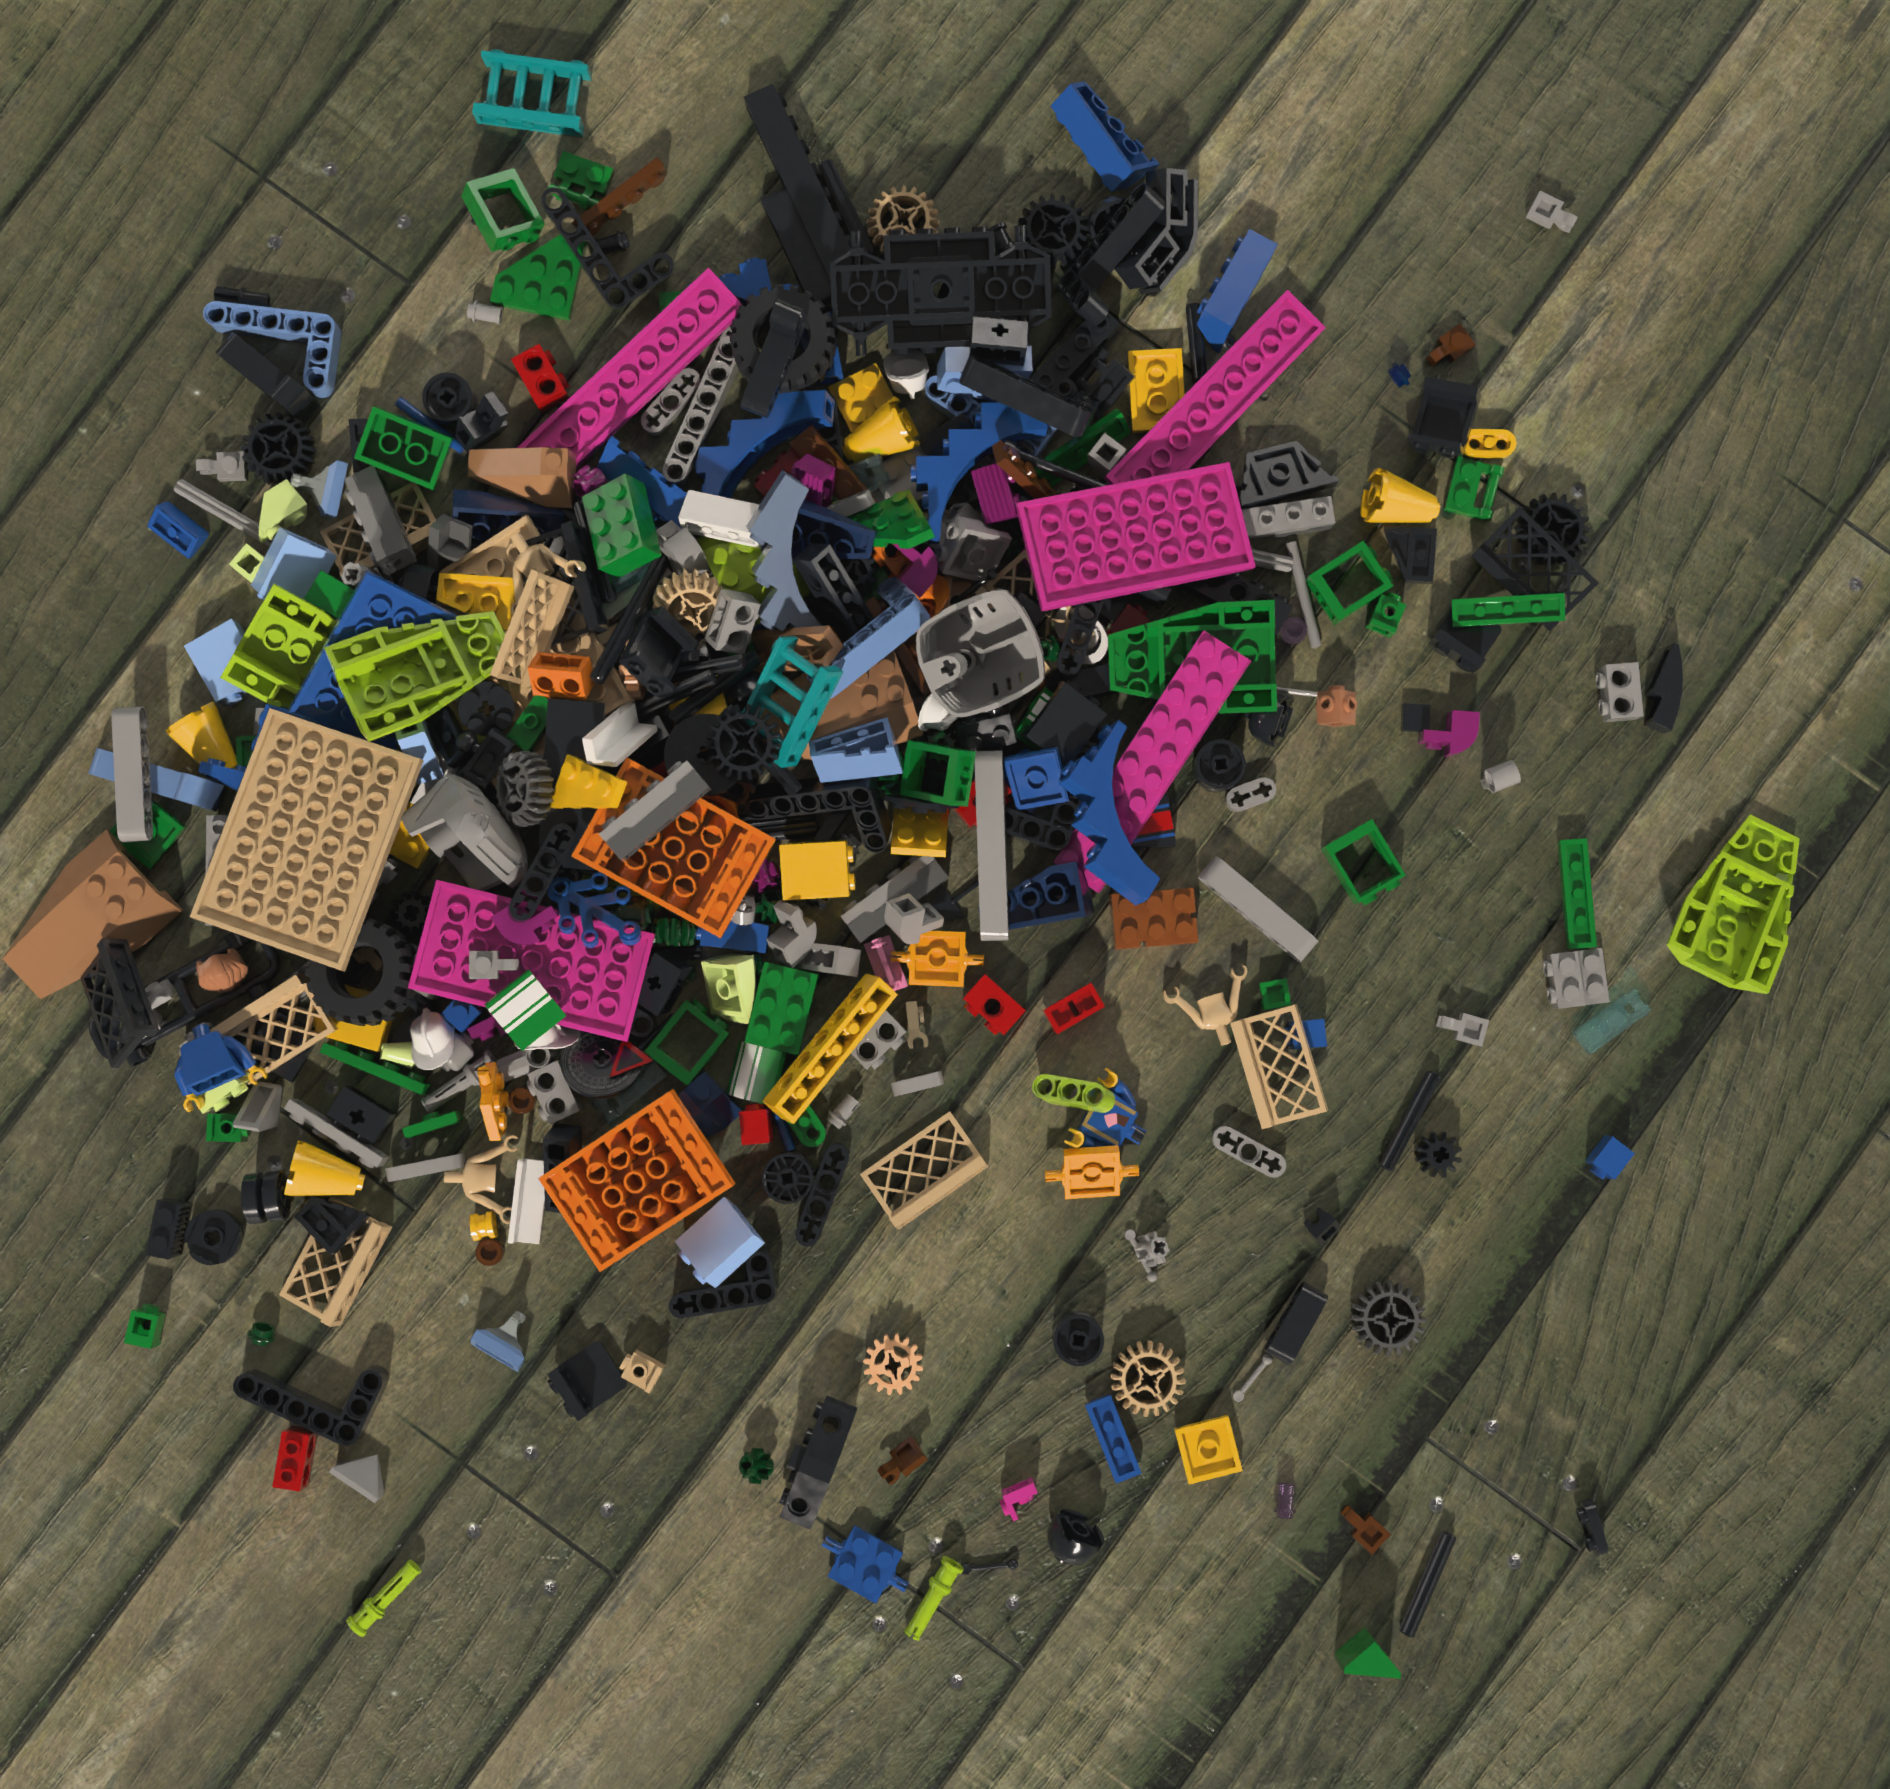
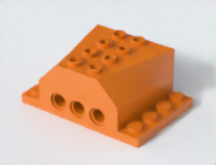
(692, 866)
(636, 1180)

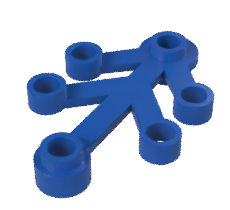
(592, 907)

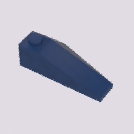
(494, 513)
(824, 526)
(1050, 897)
(709, 1105)

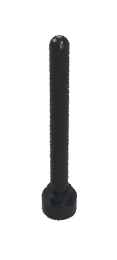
(1055, 469)

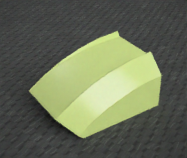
(730, 986)

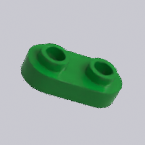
(809, 1120)

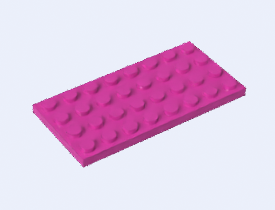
(1135, 536)
(591, 985)

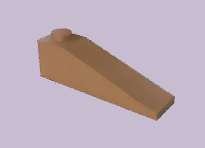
(529, 473)

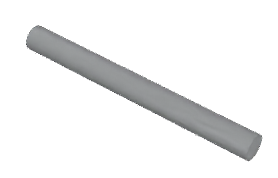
(1303, 594)

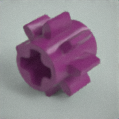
(588, 480)
(766, 877)

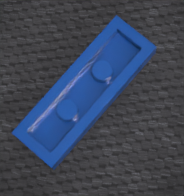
(1113, 1438)

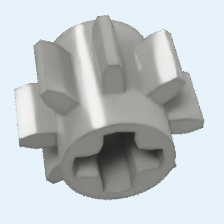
(1151, 1249)

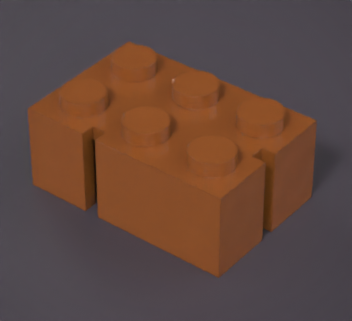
(1158, 921)

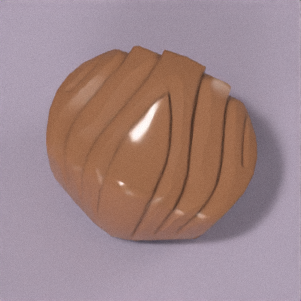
(222, 972)

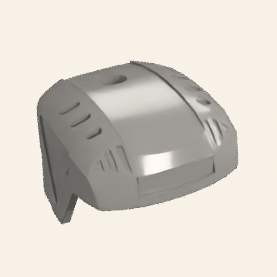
(999, 647)
(462, 815)

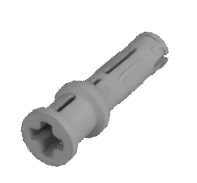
(457, 1084)

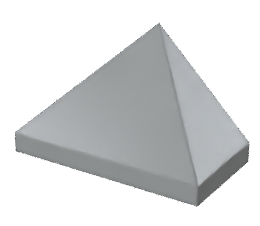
(260, 1108)
(361, 1475)

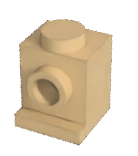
(651, 1366)

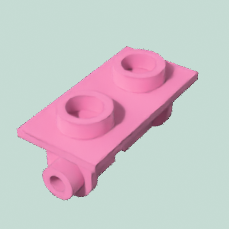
(880, 956)

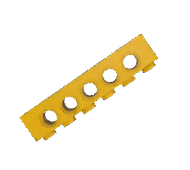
(829, 1048)

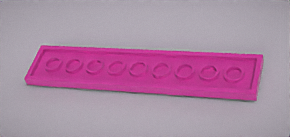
(639, 369)
(1222, 393)
(1165, 741)

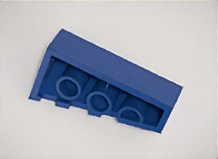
(1101, 137)
(1234, 287)
(664, 499)

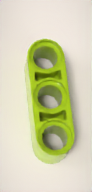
(1084, 1097)

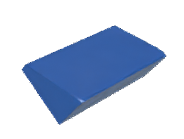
(177, 529)

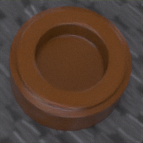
(521, 1100)
(489, 1251)

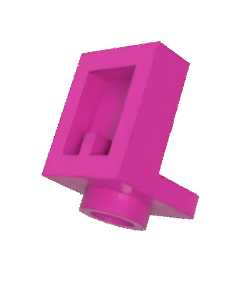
(1021, 1493)

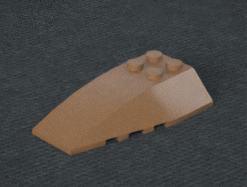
(871, 697)
(90, 900)

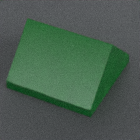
(1365, 1657)

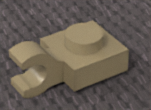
(915, 1016)

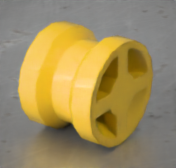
(483, 1225)

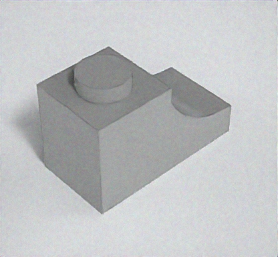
(831, 960)

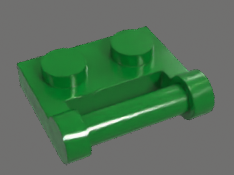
(1464, 487)

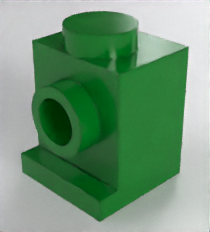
(1382, 623)
(217, 1128)
(137, 1331)

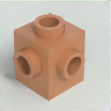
(1336, 707)

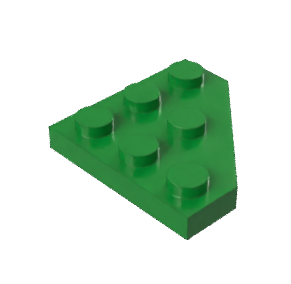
(541, 281)
(896, 521)

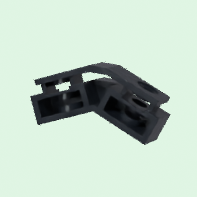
(1156, 254)
(816, 1463)

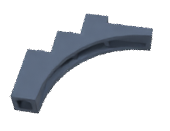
(774, 524)

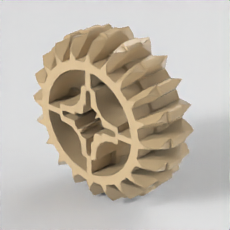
(892, 203)
(692, 598)
(1158, 1371)

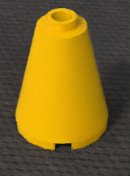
(884, 432)
(1396, 500)
(204, 736)
(321, 1173)

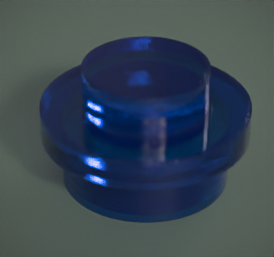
(1399, 375)

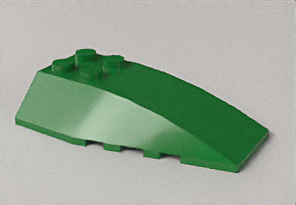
(1150, 654)

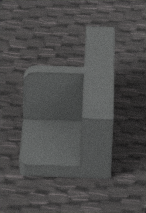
(448, 541)

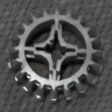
(524, 788)
(1388, 1329)

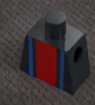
(1158, 829)

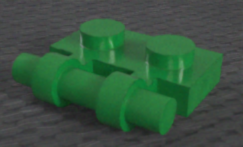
(583, 174)

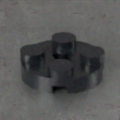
(496, 695)
(199, 1243)

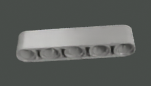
(132, 774)
(1258, 909)

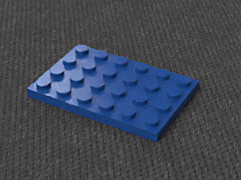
(371, 606)

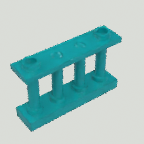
(541, 119)
(812, 703)

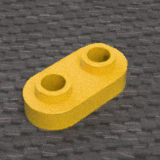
(1486, 441)

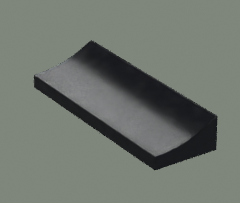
(565, 727)

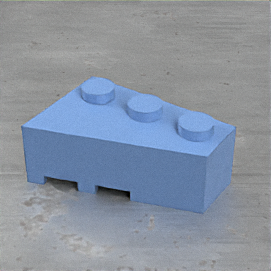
(952, 365)
(857, 753)

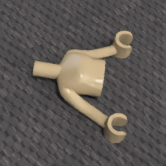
(537, 559)
(1213, 1009)
(481, 1178)

